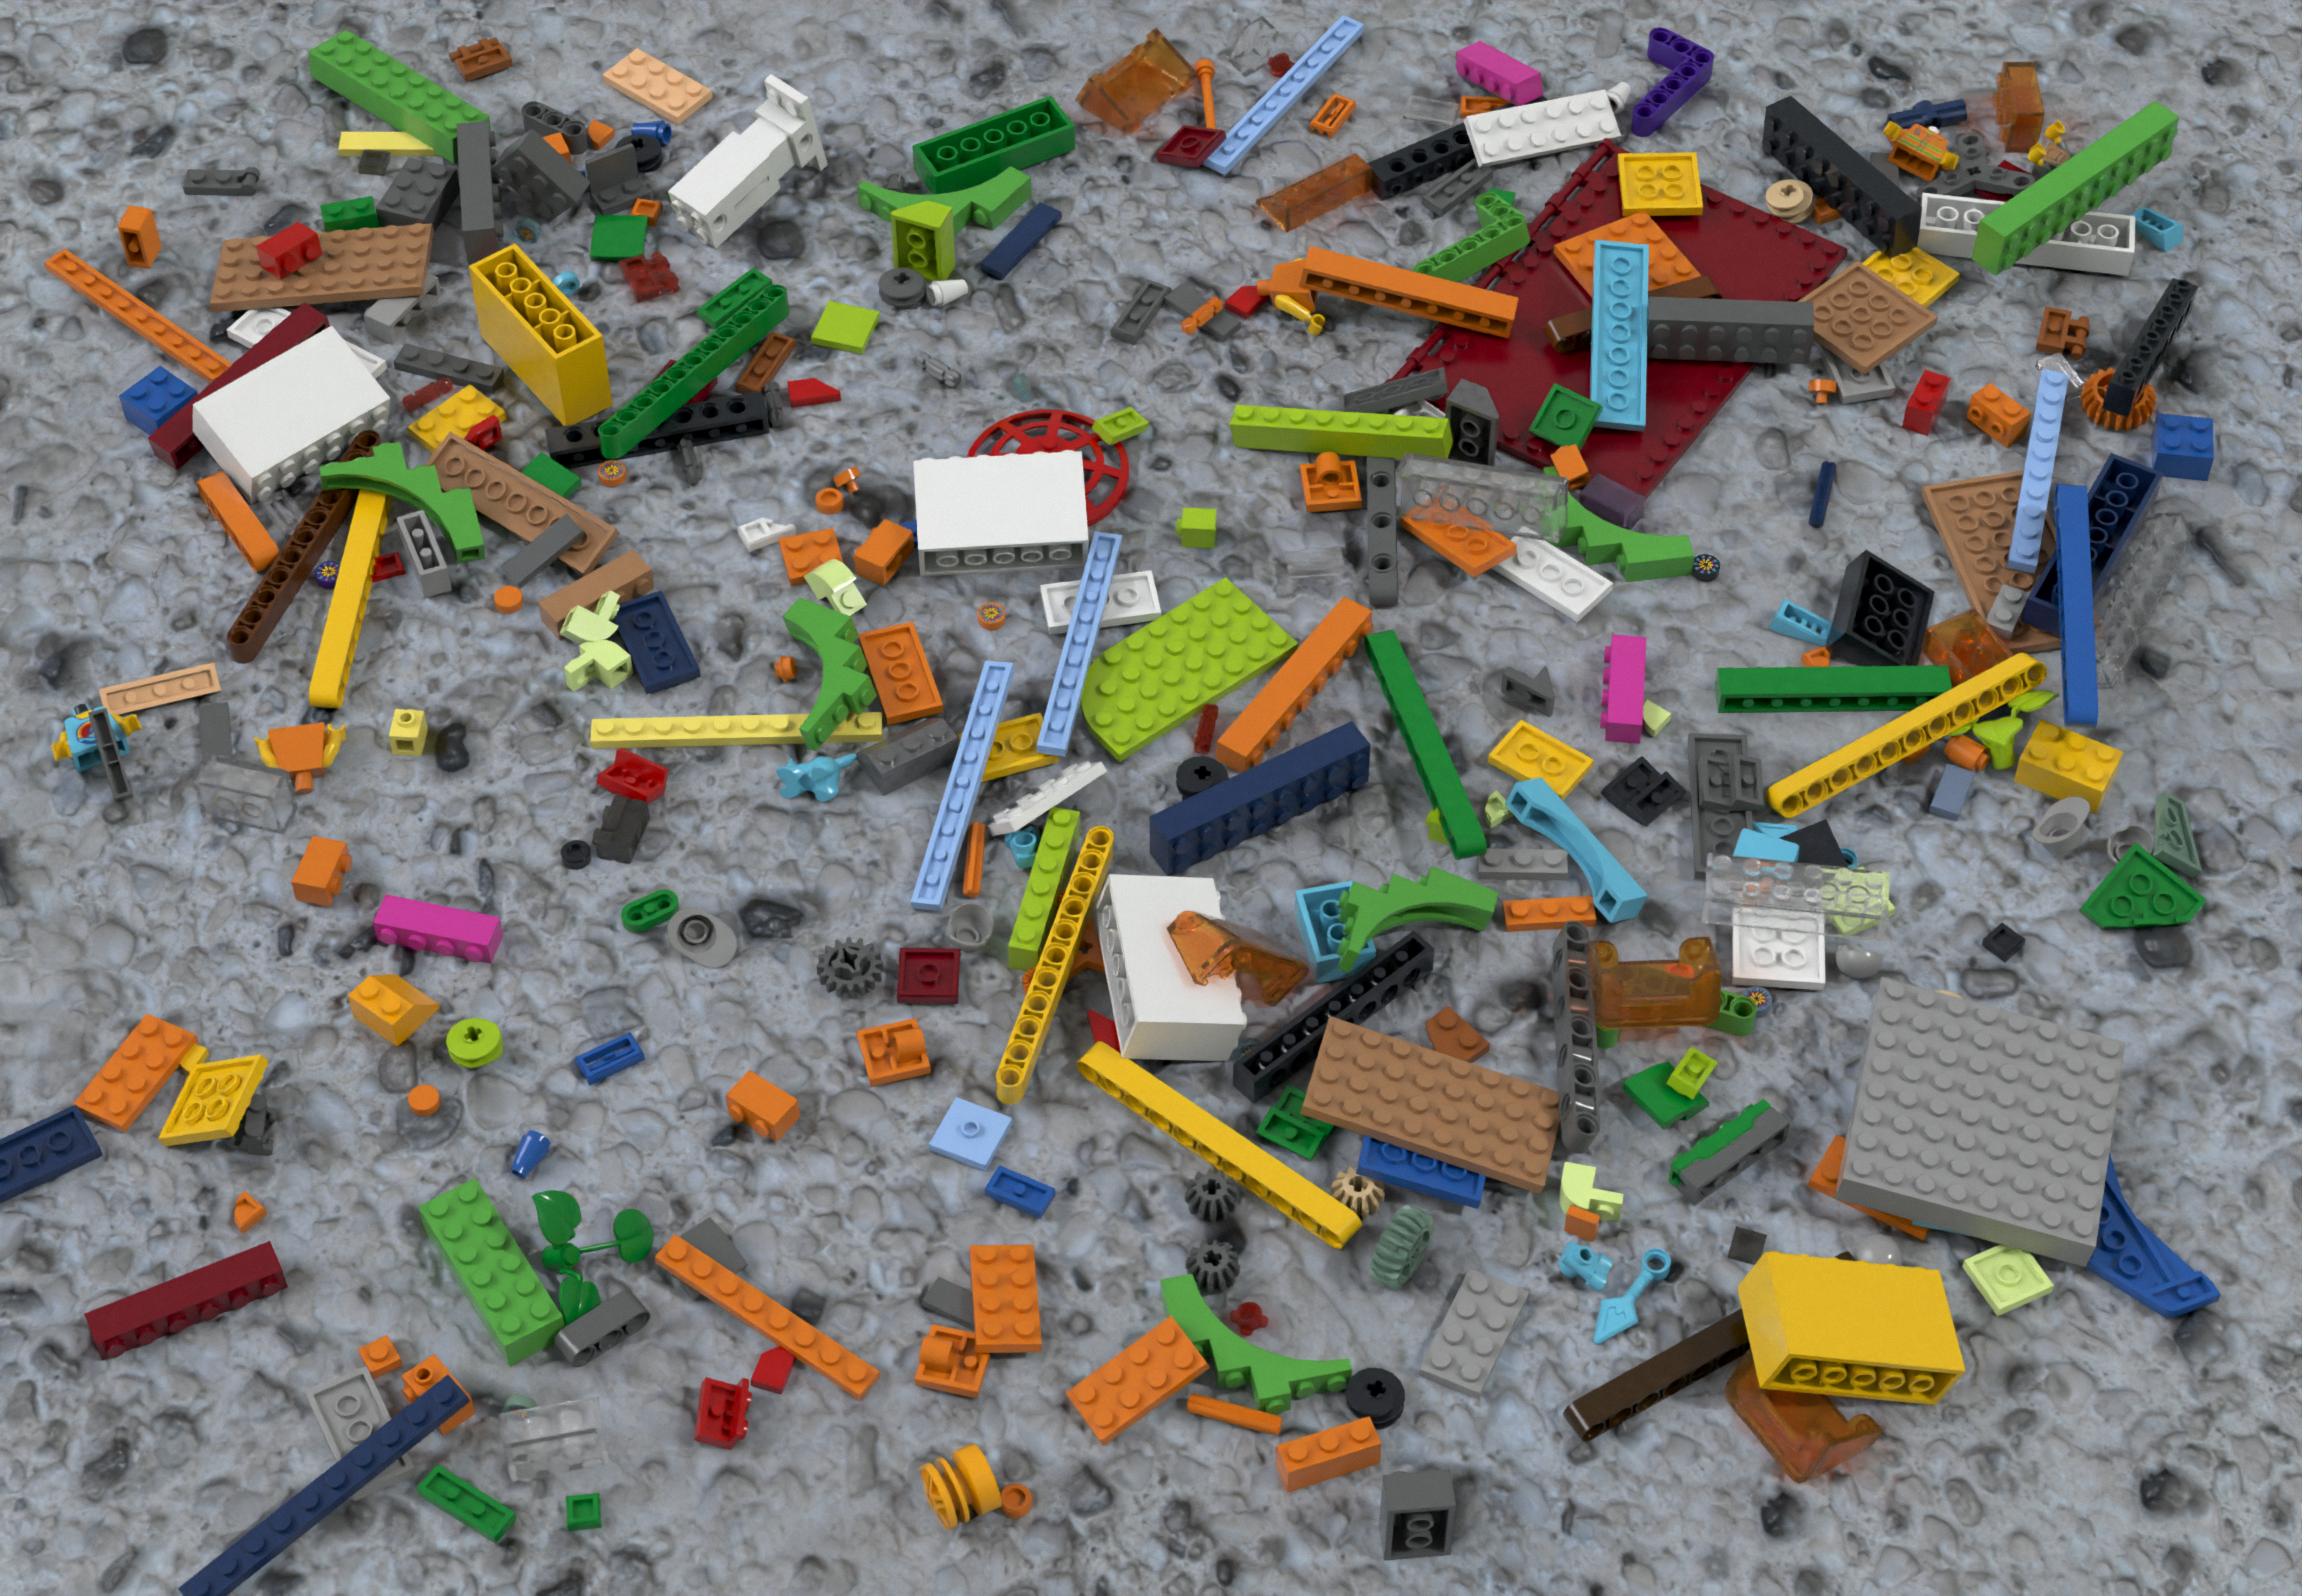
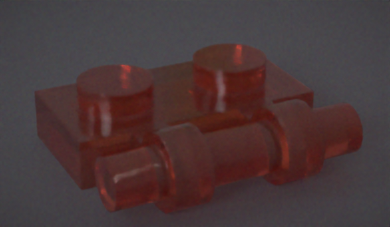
(641, 277)

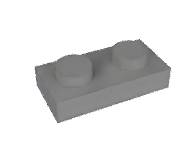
(2007, 610)

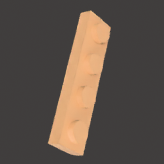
(160, 689)

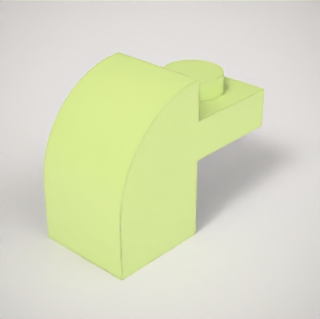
(836, 583)
(586, 626)
(599, 660)
(1578, 1191)

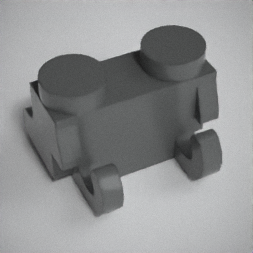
(254, 1128)

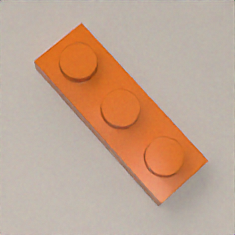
(1547, 913)

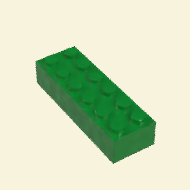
(993, 145)

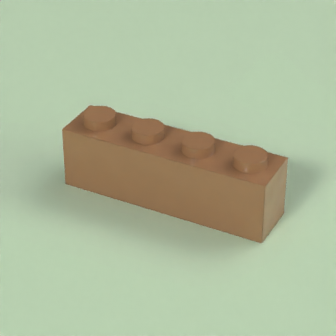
(624, 575)

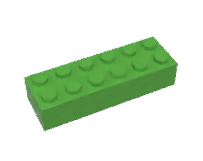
(492, 1271)

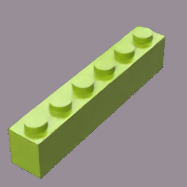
(1043, 887)

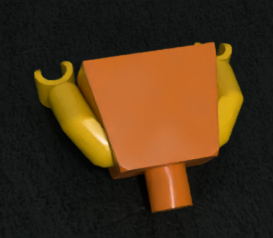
(1291, 298)
(302, 751)

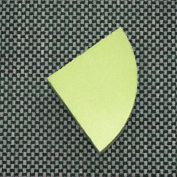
(1654, 718)
(1496, 810)

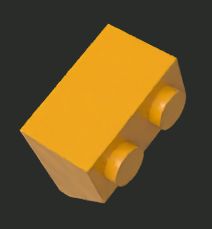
(391, 1006)

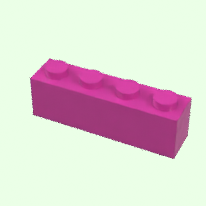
(1499, 73)
(1625, 689)
(438, 929)

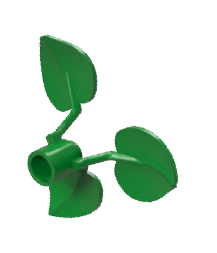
(557, 1218)

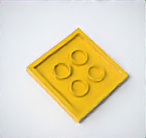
(1660, 183)
(1914, 274)
(213, 1100)

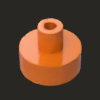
(1822, 389)
(848, 478)

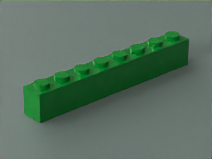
(1828, 688)

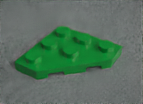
(2141, 895)

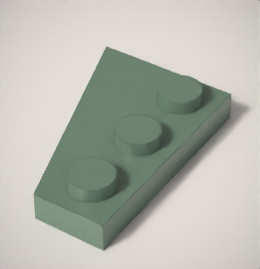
(2174, 836)

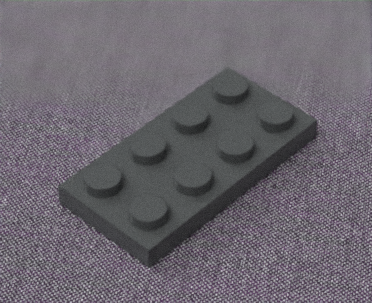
(1400, 392)

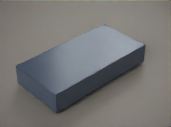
(1952, 792)

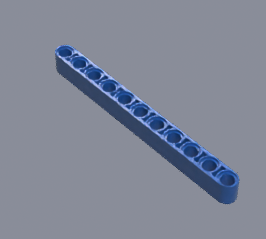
(2076, 607)

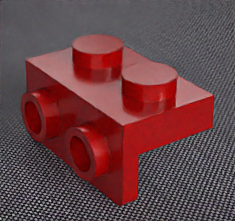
(634, 777)
(722, 1412)

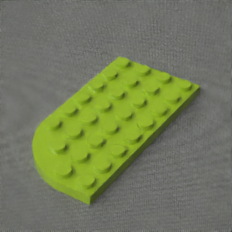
(1178, 666)

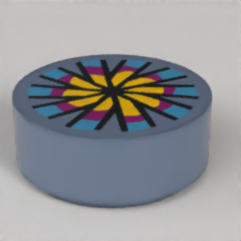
(1761, 997)

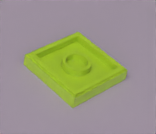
(845, 327)

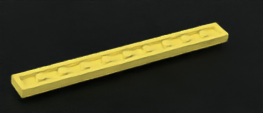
(725, 730)

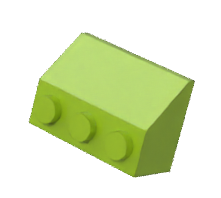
(924, 239)

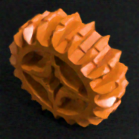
(2093, 398)

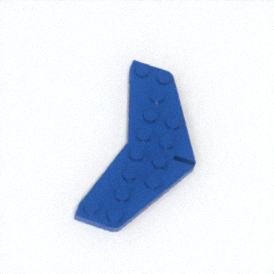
(2141, 1263)

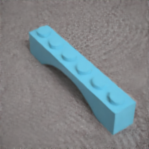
(1543, 810)

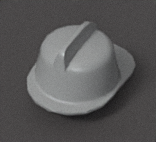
(2062, 825)
(702, 937)

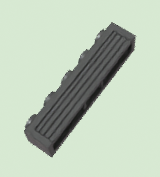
(110, 755)

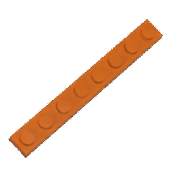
(767, 1317)

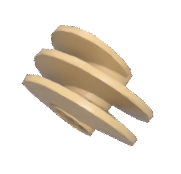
(1790, 200)

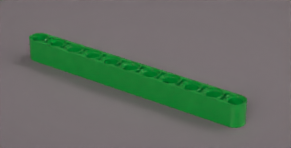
(693, 372)
(1425, 745)

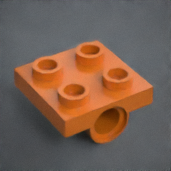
(1330, 484)
(893, 1052)
(951, 1362)

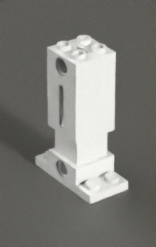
(747, 167)

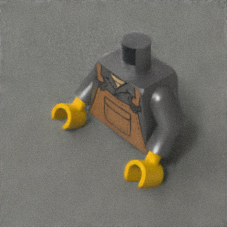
(2053, 155)

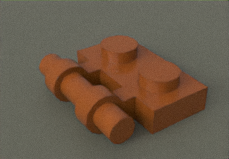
(480, 59)
(2054, 331)

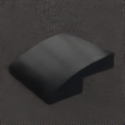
(1643, 792)
(1817, 845)

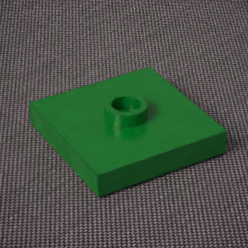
(1565, 418)

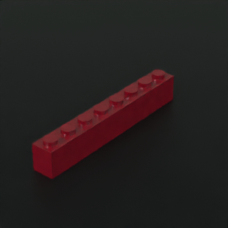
(175, 439)

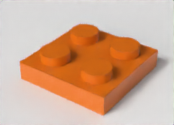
(808, 551)

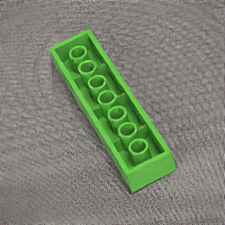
(392, 92)

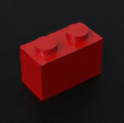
(289, 250)
(1926, 402)

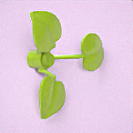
(2000, 733)

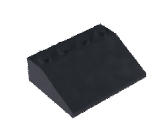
(1879, 615)

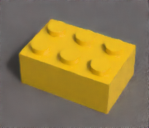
(2068, 765)

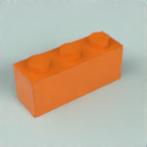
(1328, 1454)

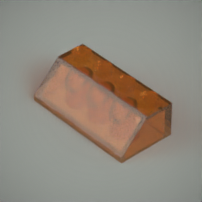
(1317, 192)

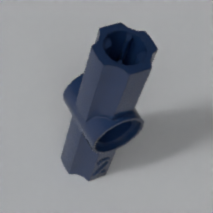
(1929, 115)

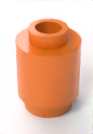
(1967, 753)

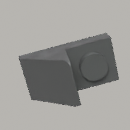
(1534, 693)

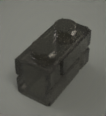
(621, 829)

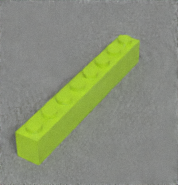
(1339, 432)

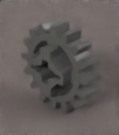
(850, 967)

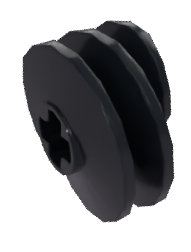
(647, 151)
(1198, 775)
(1377, 1395)

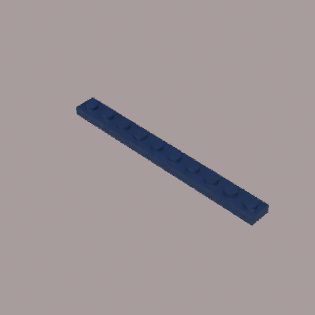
(328, 1491)

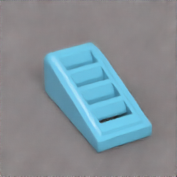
(2158, 228)
(1785, 624)

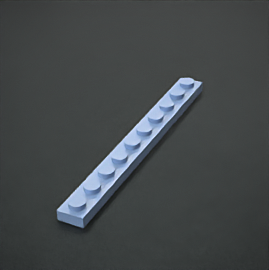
(1284, 94)
(2037, 471)
(1079, 644)
(962, 786)

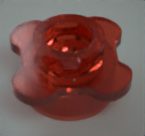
(1280, 64)
(1248, 1310)

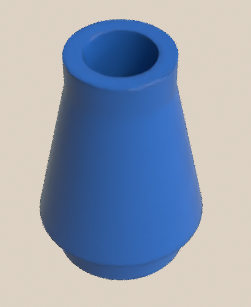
(656, 129)
(530, 1152)

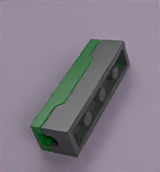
(1728, 1151)

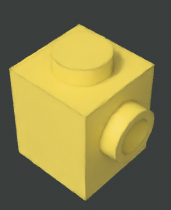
(408, 732)

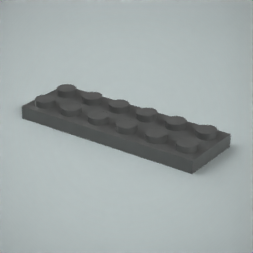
(1714, 829)

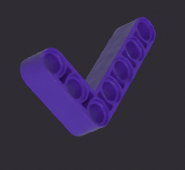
(1690, 72)

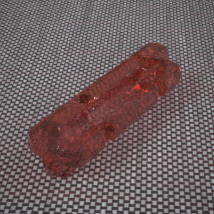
(427, 394)
(1206, 728)

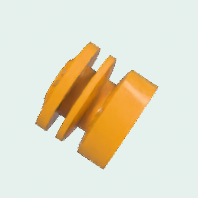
(955, 1488)

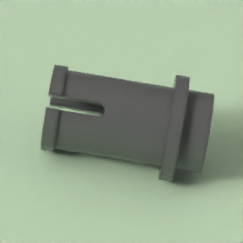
(894, 184)

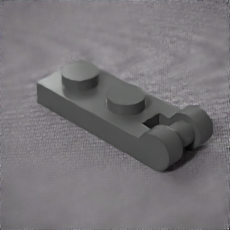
(221, 182)

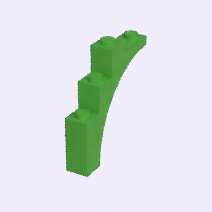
(985, 203)
(420, 487)
(1636, 553)
(843, 683)
(1403, 901)
(1237, 1362)

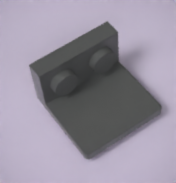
(615, 180)

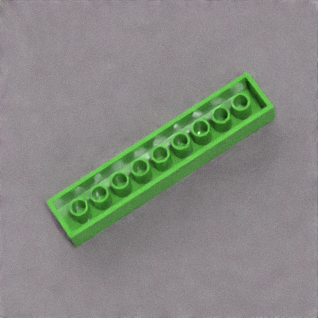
(2075, 188)

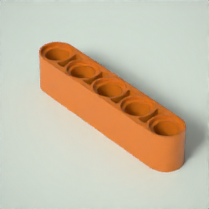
(238, 521)

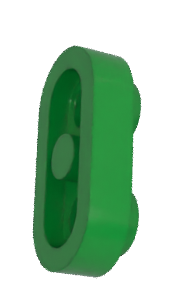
(648, 911)

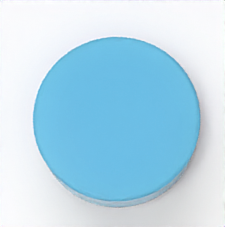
(567, 283)

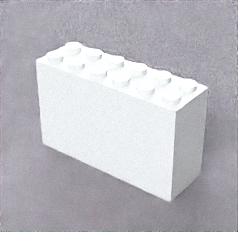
(290, 415)
(1001, 513)
(1150, 989)

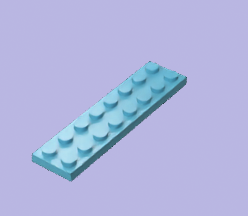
(1619, 334)

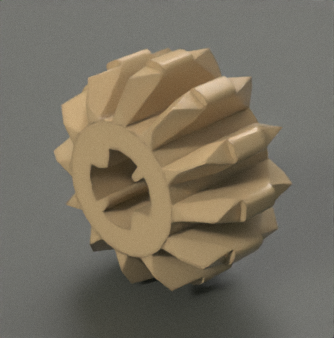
(1358, 1192)

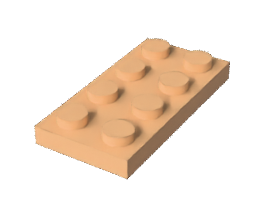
(657, 86)

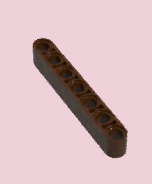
(1575, 329)

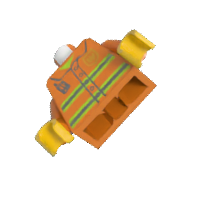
(1919, 150)

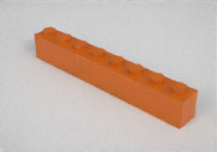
(1409, 292)
(1294, 686)

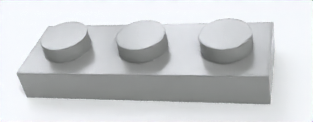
(1523, 864)

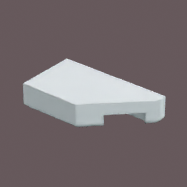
(763, 532)

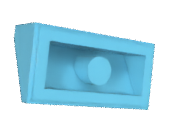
(1763, 846)

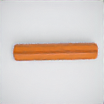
(974, 860)
(1234, 1414)

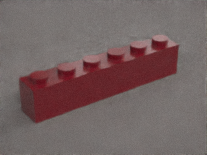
(186, 1300)

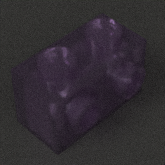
(1612, 502)

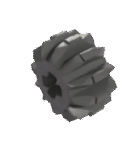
(1211, 1195)
(1213, 1266)

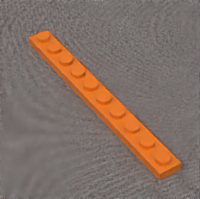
(137, 315)

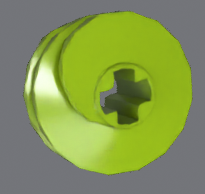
(474, 1042)

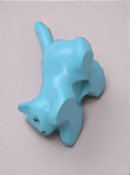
(818, 775)

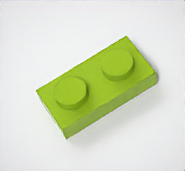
(1120, 425)
(1692, 1073)

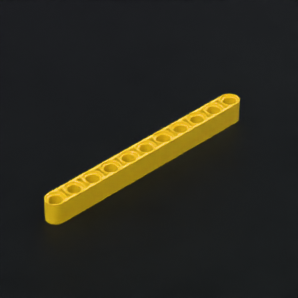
(349, 600)
(1905, 735)
(1071, 924)
(1219, 1145)

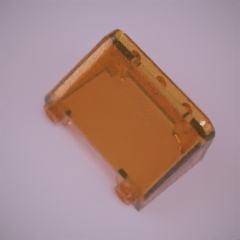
(1137, 84)
(1220, 947)
(1655, 990)
(1797, 1428)

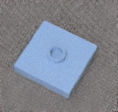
(970, 1134)

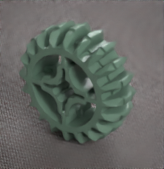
(1401, 1247)

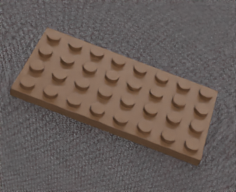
(352, 268)
(1976, 530)
(1433, 1104)

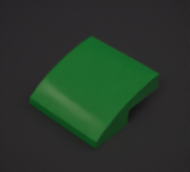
(618, 237)
(552, 475)
(1661, 1100)
(1293, 1130)

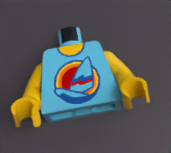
(79, 739)

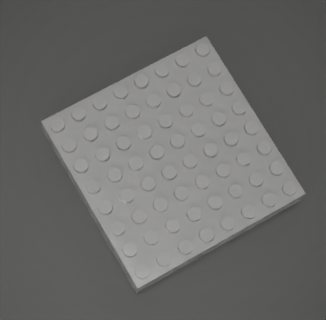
(1982, 1122)

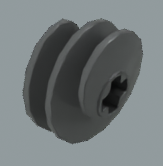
(902, 288)

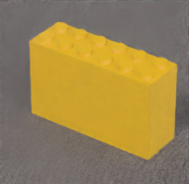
(541, 335)
(1850, 1328)

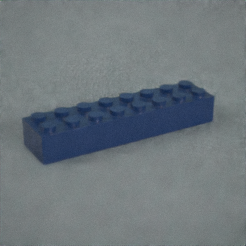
(2115, 511)
(1259, 799)

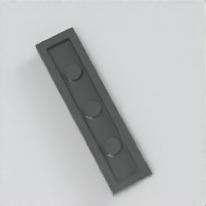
(457, 369)

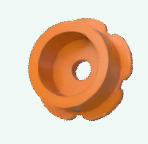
(786, 668)

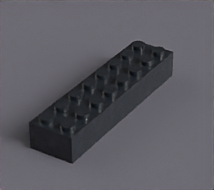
(1841, 177)

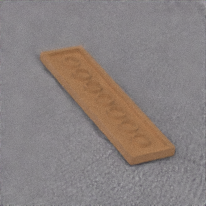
(518, 501)

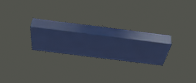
(1021, 240)

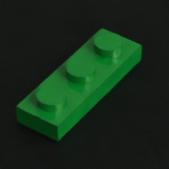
(733, 298)
(466, 1503)

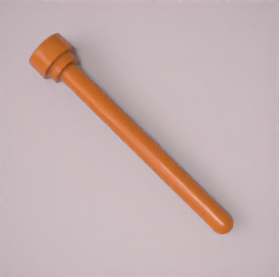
(1205, 72)

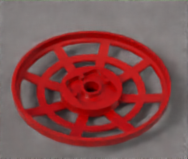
(1054, 444)

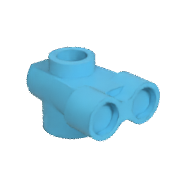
(1023, 845)
(1584, 1262)

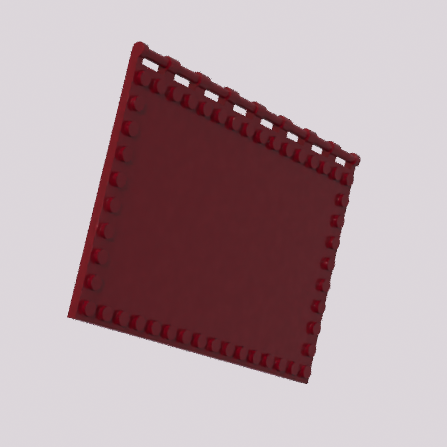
(1731, 242)

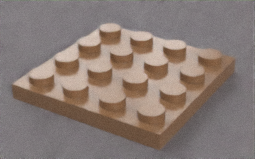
(1865, 317)

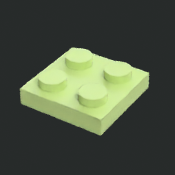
(2007, 1277)

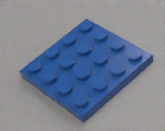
(1419, 1173)

